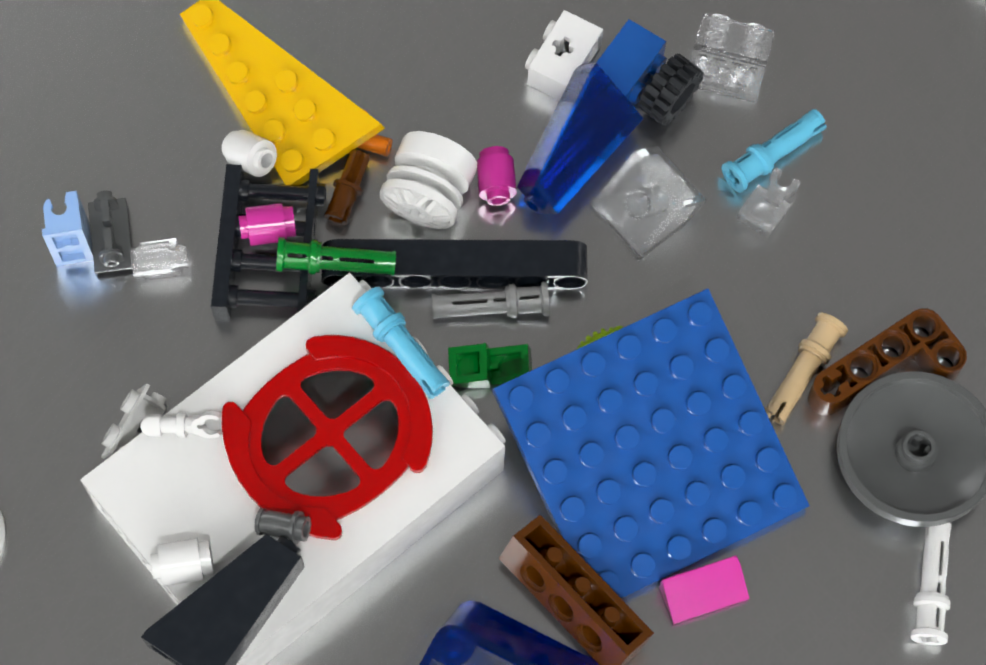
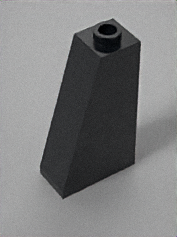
(229, 609)

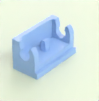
(69, 233)

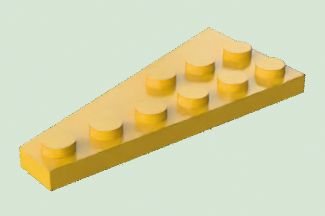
(279, 94)

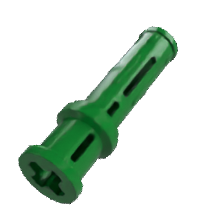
(383, 260)

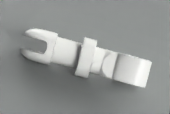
(181, 425)

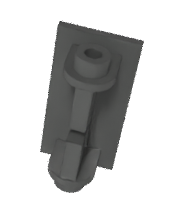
(109, 233)

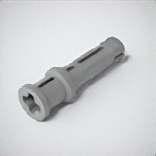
(511, 301)

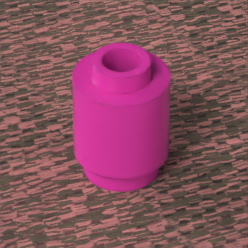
(496, 175)
(267, 223)

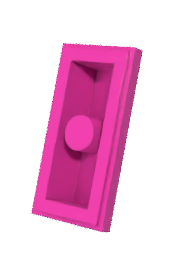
(704, 589)

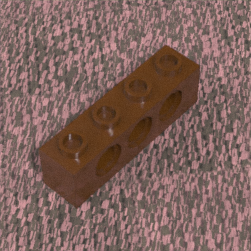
(575, 594)

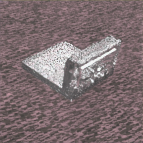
(732, 56)

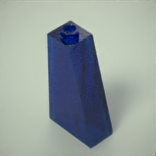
(578, 139)

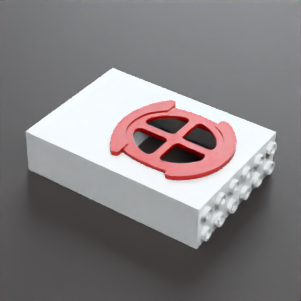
(214, 487)

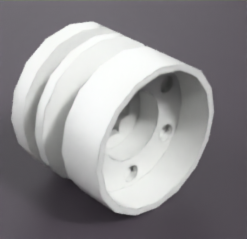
(428, 180)

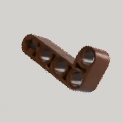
(877, 364)

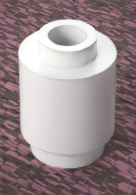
(250, 151)
(182, 561)

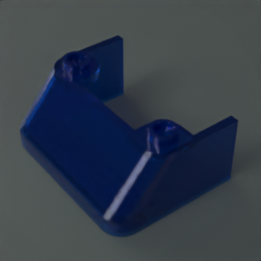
(499, 636)

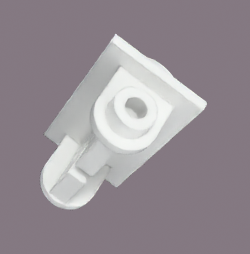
(136, 407)

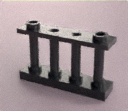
(231, 259)

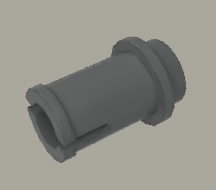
(290, 526)

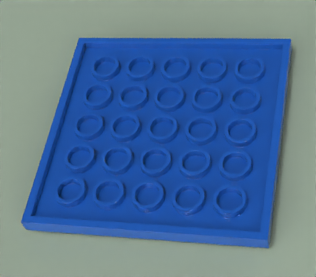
(651, 445)

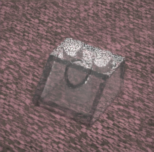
(648, 200)

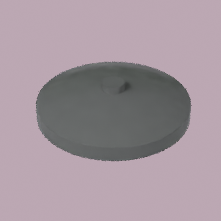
(915, 449)

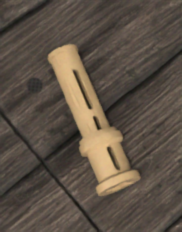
(812, 354)

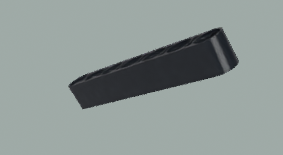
(470, 263)

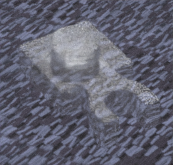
(767, 206)

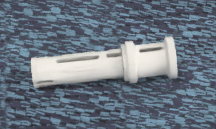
(931, 599)

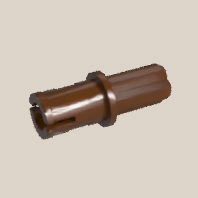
(347, 188)

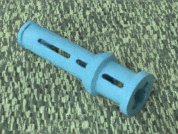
(761, 157)
(391, 328)

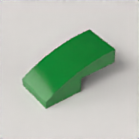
(487, 367)

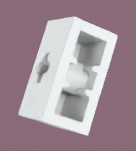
(565, 47)

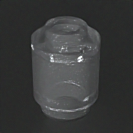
(159, 259)

